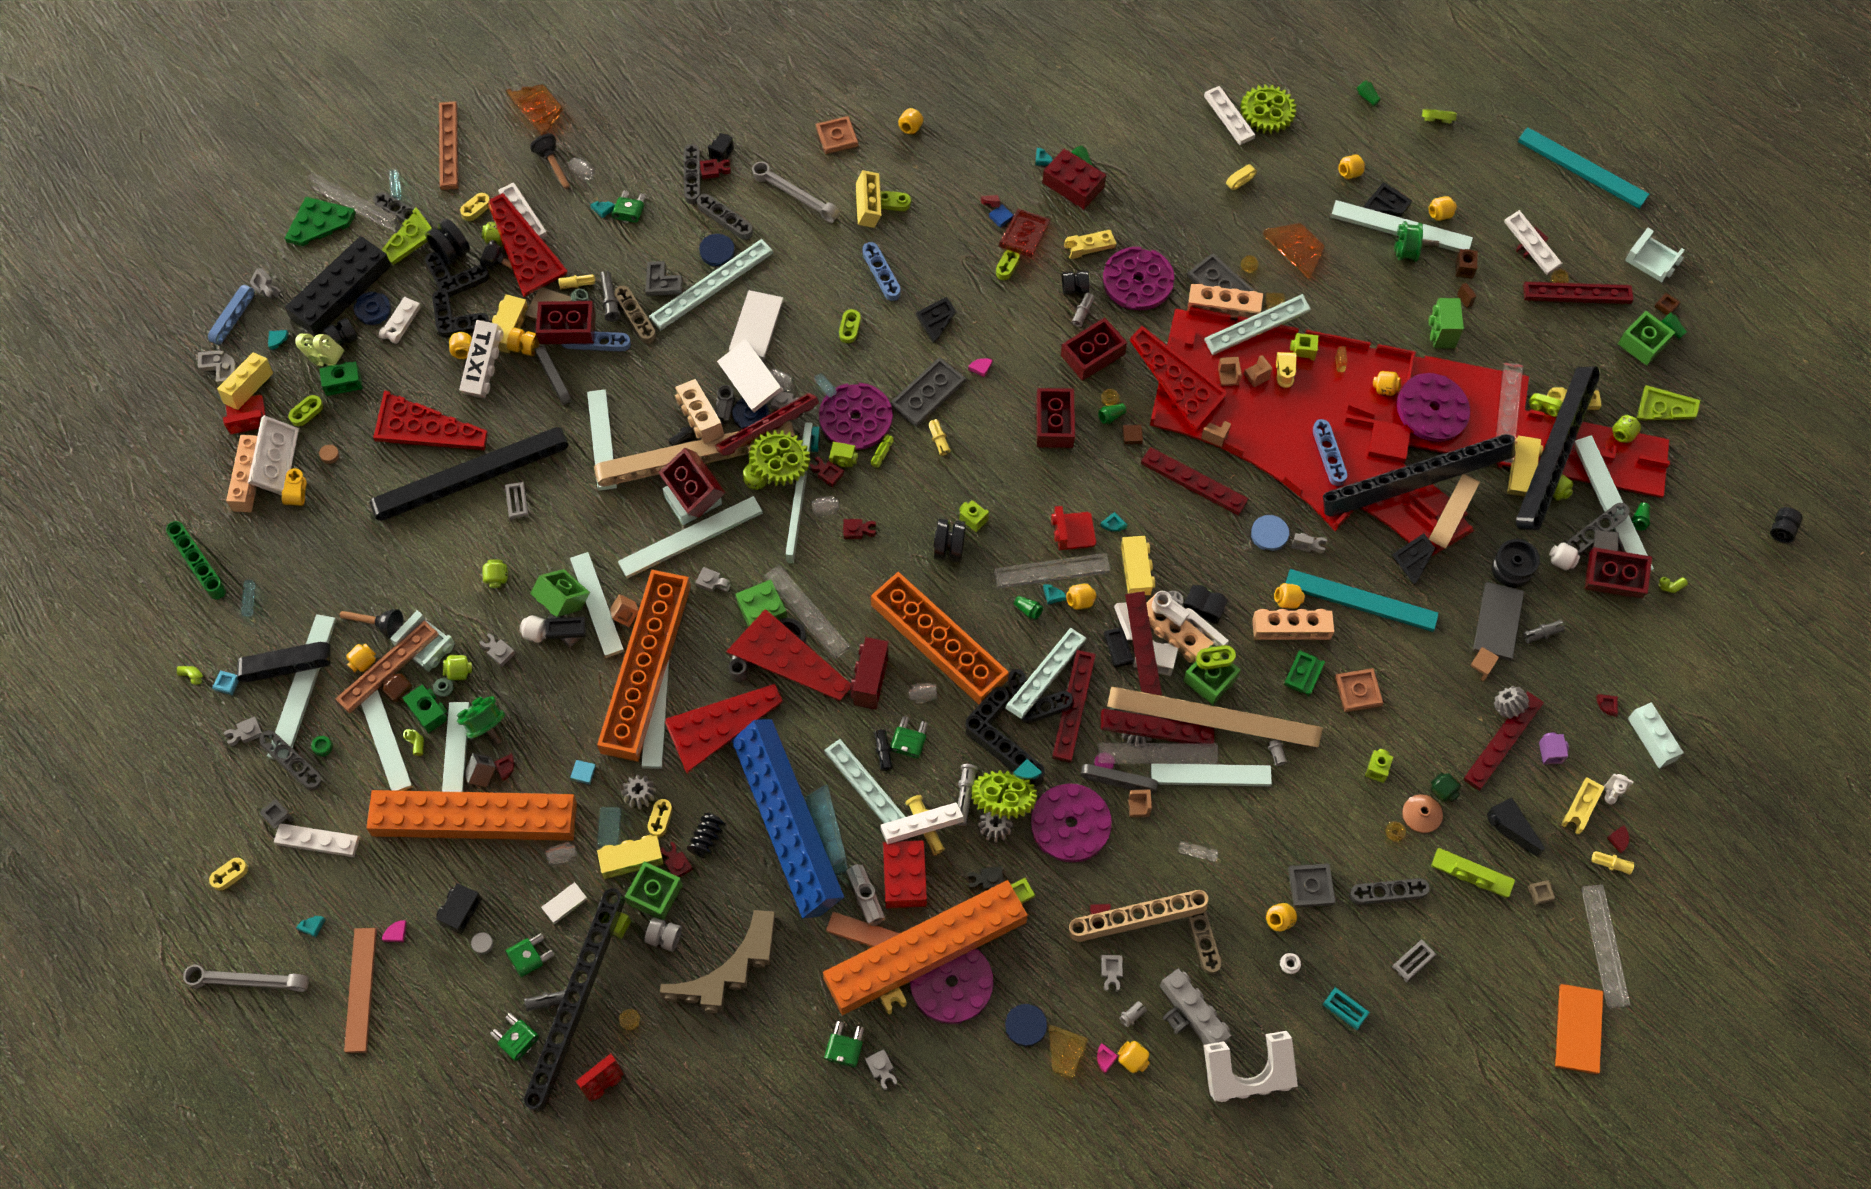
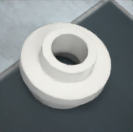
(1294, 959)

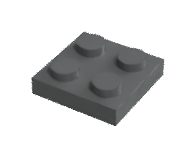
(1311, 885)

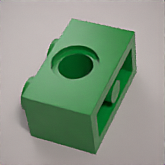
(333, 384)
(430, 718)

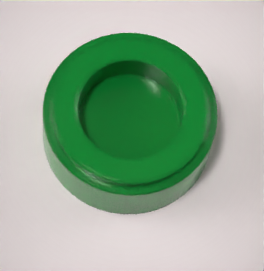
(321, 746)

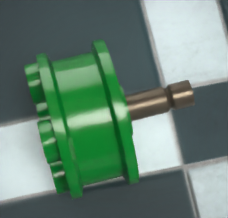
(1411, 241)
(481, 718)

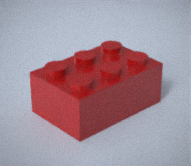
(904, 874)

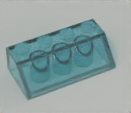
(825, 820)

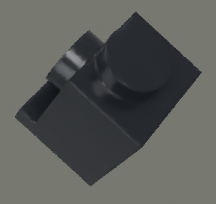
(721, 147)

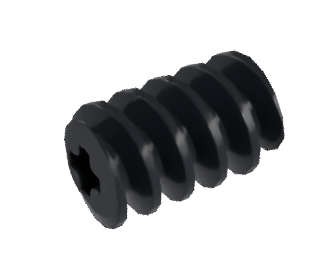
(705, 834)

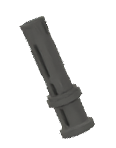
(610, 303)

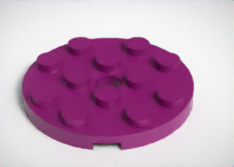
(1134, 294)
(1446, 395)
(857, 398)
(1067, 842)
(959, 1002)

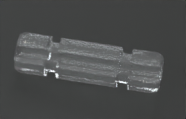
(1198, 851)

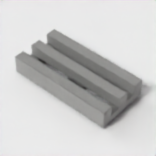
(518, 514)
(1402, 971)

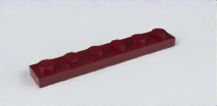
(1578, 292)
(766, 424)
(1194, 481)
(1143, 643)
(1071, 718)
(1155, 727)
(1501, 744)

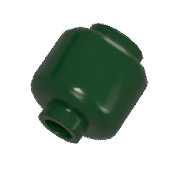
(1445, 787)

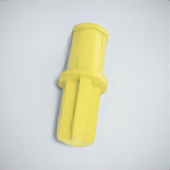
(574, 281)
(939, 437)
(1613, 862)

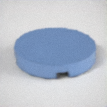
(1269, 532)

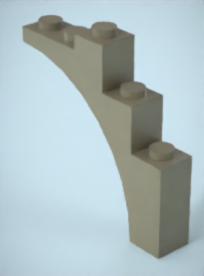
(711, 988)

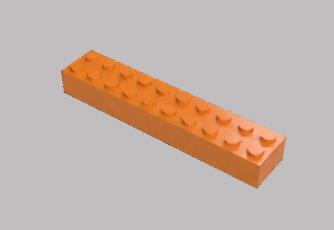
(644, 665)
(472, 815)
(925, 947)

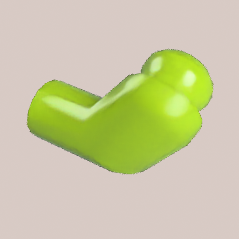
(1673, 587)

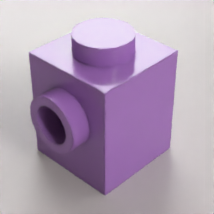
(1553, 748)

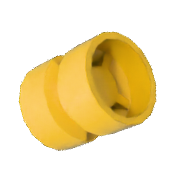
(522, 341)

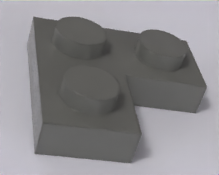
(658, 283)

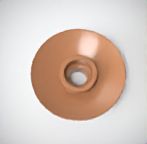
(1416, 819)

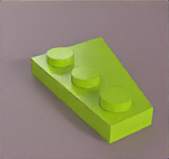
(408, 238)
(1665, 405)

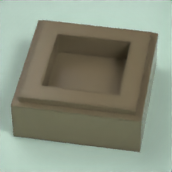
(1541, 892)

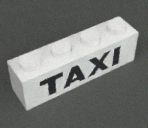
(481, 359)

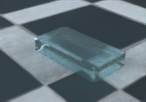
(609, 826)

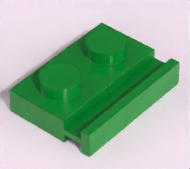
(1304, 673)

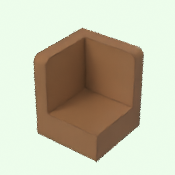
(1229, 371)
(1259, 372)
(1216, 434)
(624, 610)
(1484, 662)
(1140, 803)

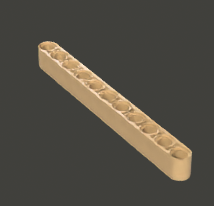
(651, 462)
(1214, 716)

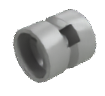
(663, 934)

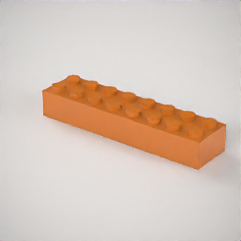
(938, 638)

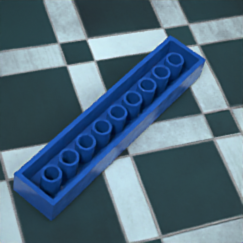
(787, 819)

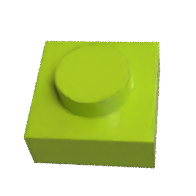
(1023, 890)

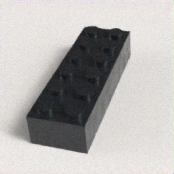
(338, 286)

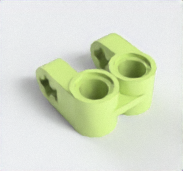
(319, 352)

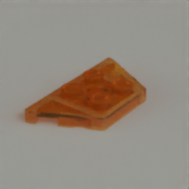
(537, 106)
(1297, 245)

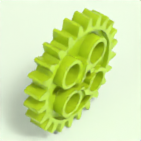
(1268, 108)
(779, 457)
(1016, 800)

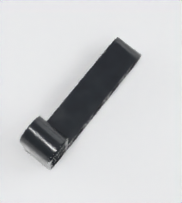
(1000, 740)

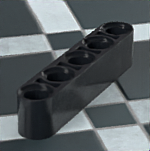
(283, 661)

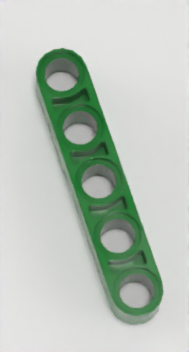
(198, 567)

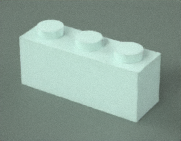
(1655, 735)

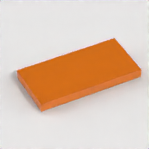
(1579, 1029)

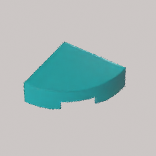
(1042, 157)
(602, 208)
(277, 338)
(815, 433)
(1113, 523)
(1053, 594)
(1027, 771)
(311, 925)

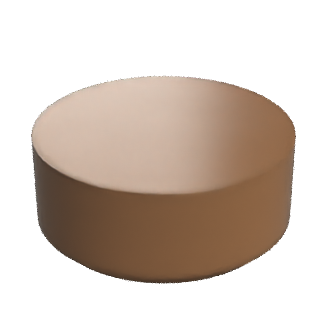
(329, 454)

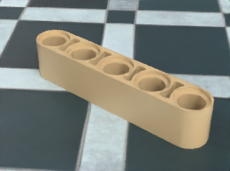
(1454, 510)

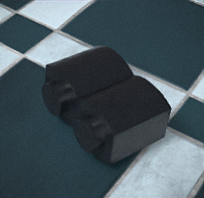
(1206, 603)

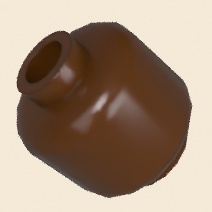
(396, 687)

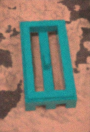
(1342, 1015)

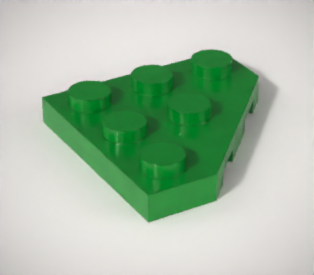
(318, 220)

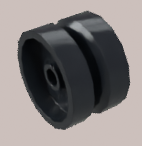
(447, 241)
(949, 540)
(1515, 563)

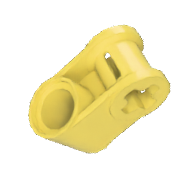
(1285, 369)

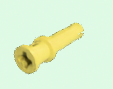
(917, 806)

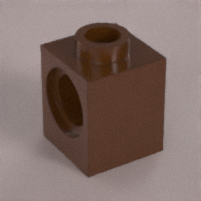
(1466, 263)

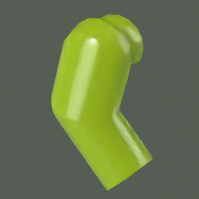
(192, 672)
(416, 740)

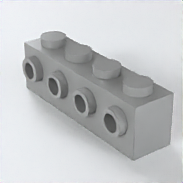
(1194, 1009)

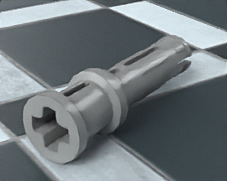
(965, 785)

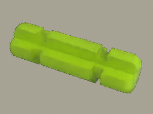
(881, 451)

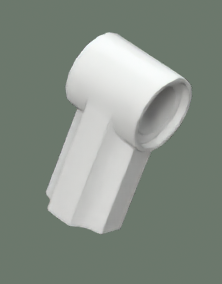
(1171, 609)

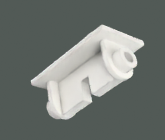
(1615, 787)

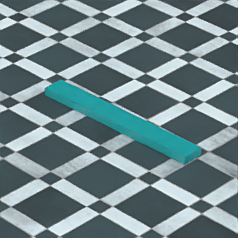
(1583, 168)
(1364, 600)

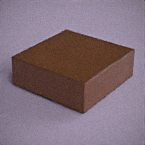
(1466, 295)
(1667, 304)
(1132, 434)

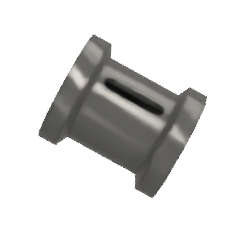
(1169, 1018)

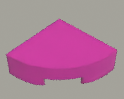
(980, 366)
(395, 932)
(1105, 1058)

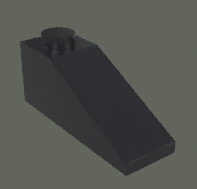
(1512, 824)

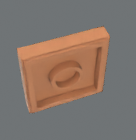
(837, 135)
(1359, 690)

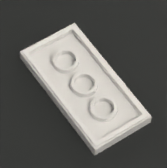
(757, 321)
(750, 375)
(273, 454)

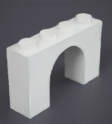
(1277, 1075)

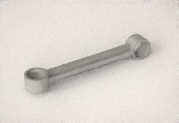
(827, 211)
(293, 982)

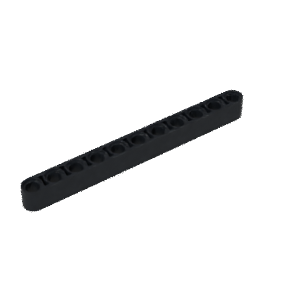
(1557, 448)
(468, 474)
(1419, 475)
(575, 1009)

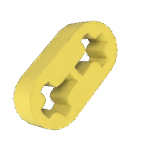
(1241, 177)
(475, 207)
(664, 819)
(228, 874)

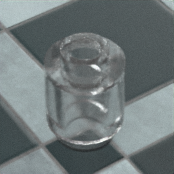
(581, 168)
(783, 379)
(825, 506)
(922, 693)
(561, 854)

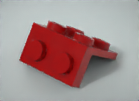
(246, 417)
(1073, 529)

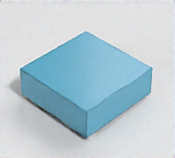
(225, 682)
(583, 772)

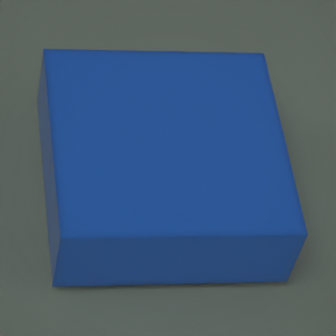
(1001, 216)

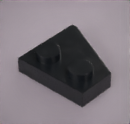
(1388, 201)
(936, 317)
(1415, 557)

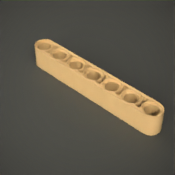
(1145, 908)

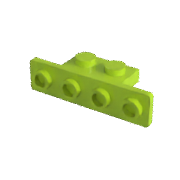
(1473, 873)

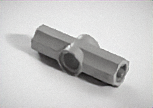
(869, 905)

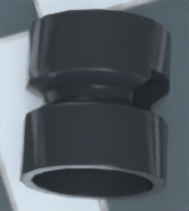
(1075, 282)
(342, 332)
(1786, 525)

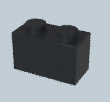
(458, 908)

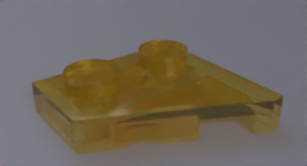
(1066, 1051)

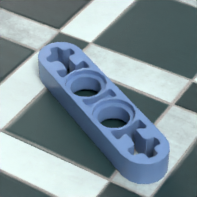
(880, 271)
(231, 314)
(607, 347)
(1329, 452)

